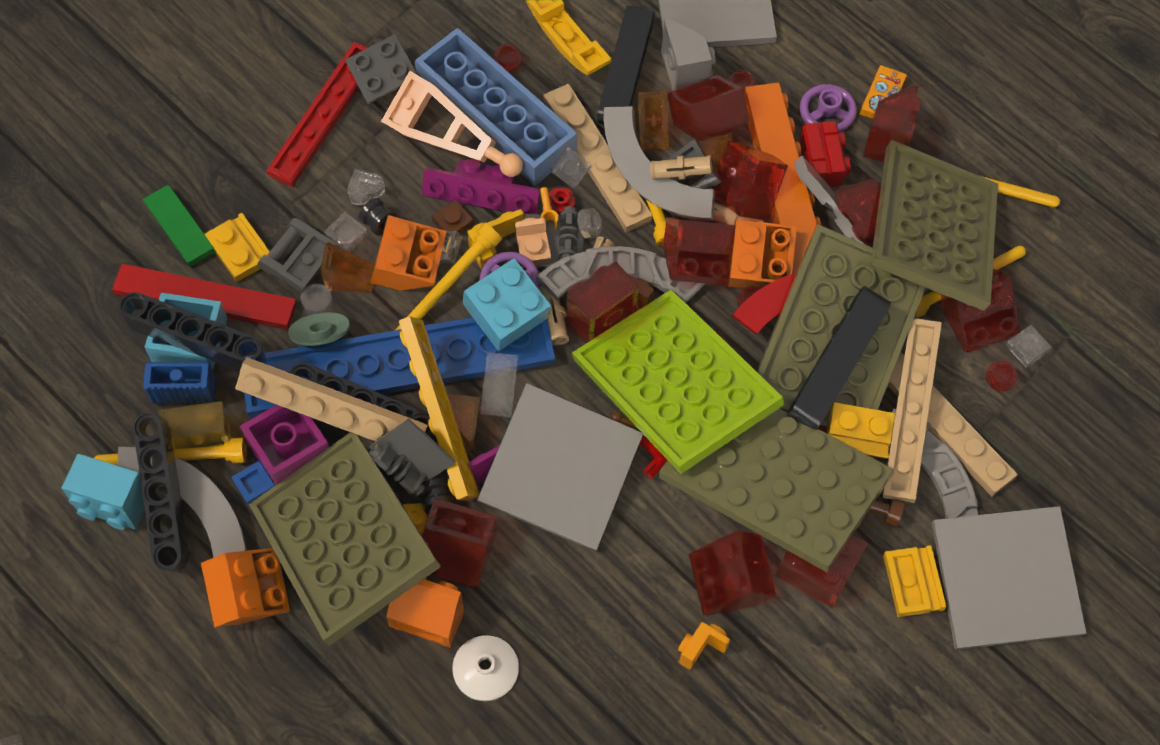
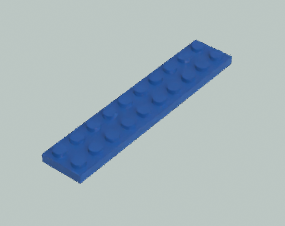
(383, 361)

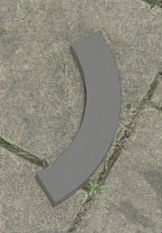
(635, 167)
(825, 195)
(637, 262)
(948, 476)
(202, 497)

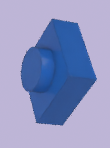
(252, 482)

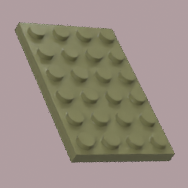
(936, 225)
(818, 298)
(788, 486)
(343, 537)

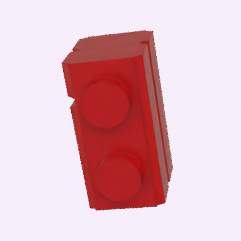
(823, 149)

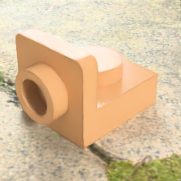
(533, 240)

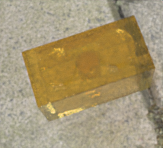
(198, 425)

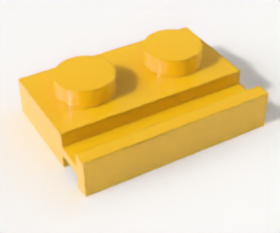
(238, 247)
(862, 428)
(914, 581)

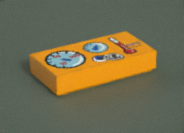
(884, 84)

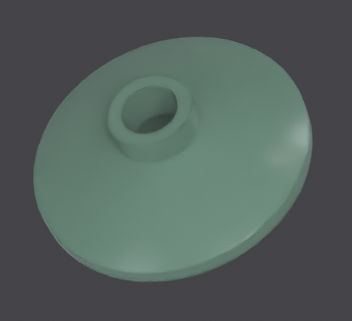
(319, 329)

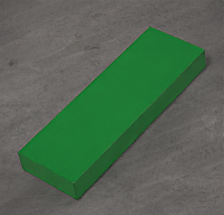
(179, 226)

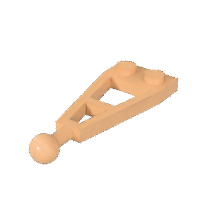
(408, 107)

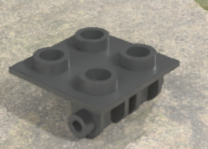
(380, 68)
(566, 239)
(411, 455)

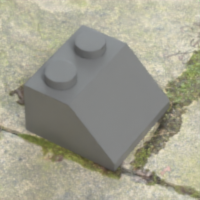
(685, 55)

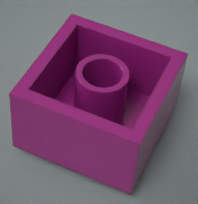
(283, 441)

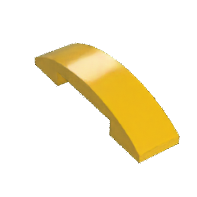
(568, 37)

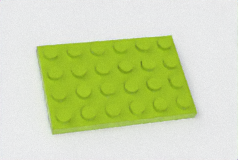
(677, 380)

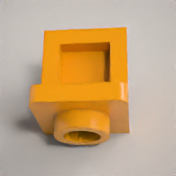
(693, 645)

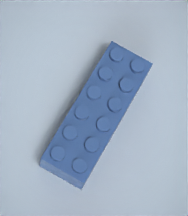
(497, 104)

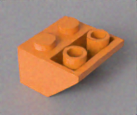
(761, 253)
(408, 255)
(244, 586)
(428, 611)

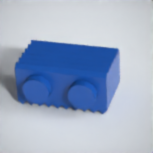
(179, 382)

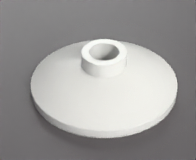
(489, 683)

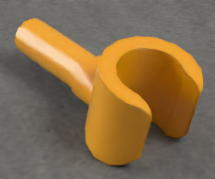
(548, 213)

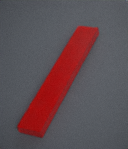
(316, 123)
(237, 302)

